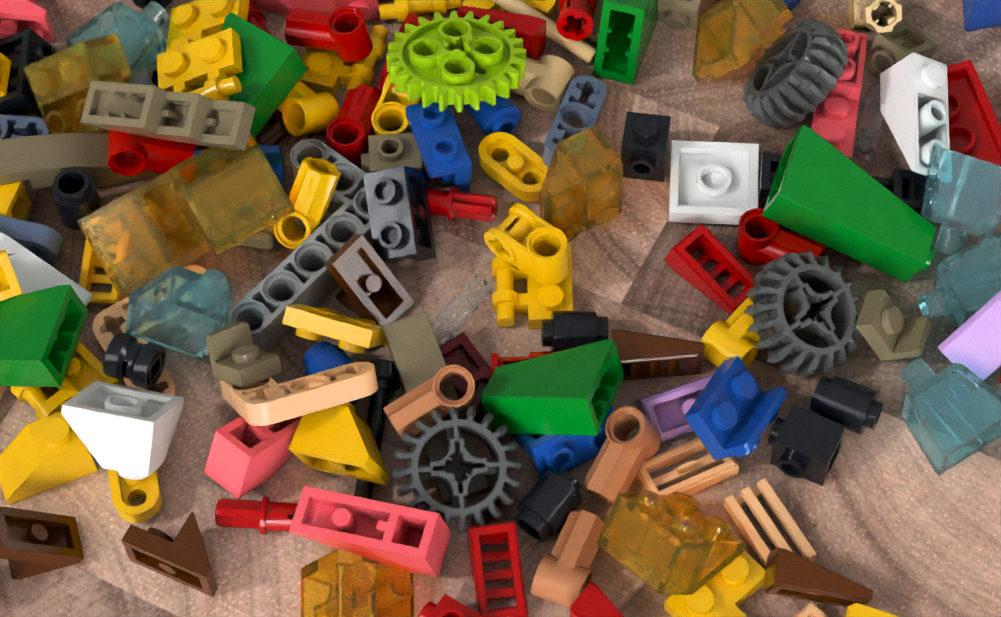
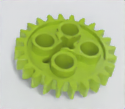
(456, 61)

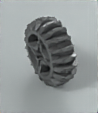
(795, 74)
(803, 313)
(498, 465)

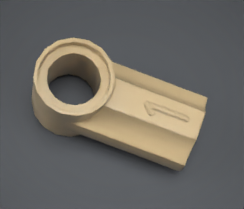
(874, 14)
(545, 82)

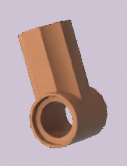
(428, 397)
(621, 459)
(569, 566)

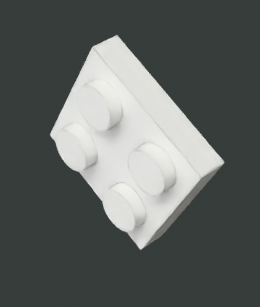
(712, 181)

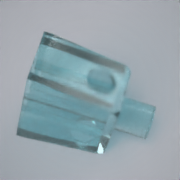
(137, 32)
(962, 197)
(965, 282)
(180, 309)
(949, 413)

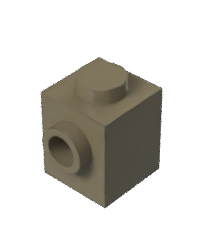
(391, 151)

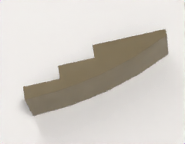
(168, 115)
(45, 156)
(416, 361)

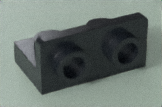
(22, 49)
(399, 214)

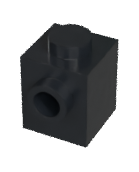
(645, 146)
(805, 444)

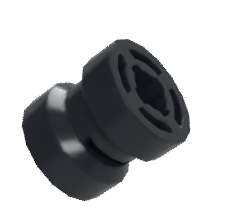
(134, 360)

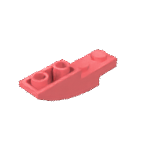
(837, 116)

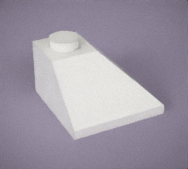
(124, 426)

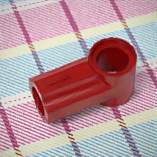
(337, 31)
(351, 128)
(135, 153)
(775, 241)

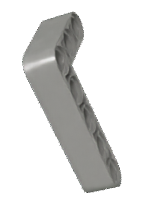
(293, 275)

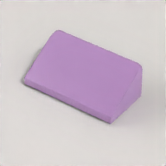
(978, 340)
(669, 406)

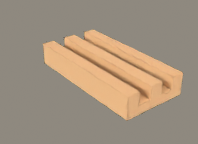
(693, 484)
(750, 498)

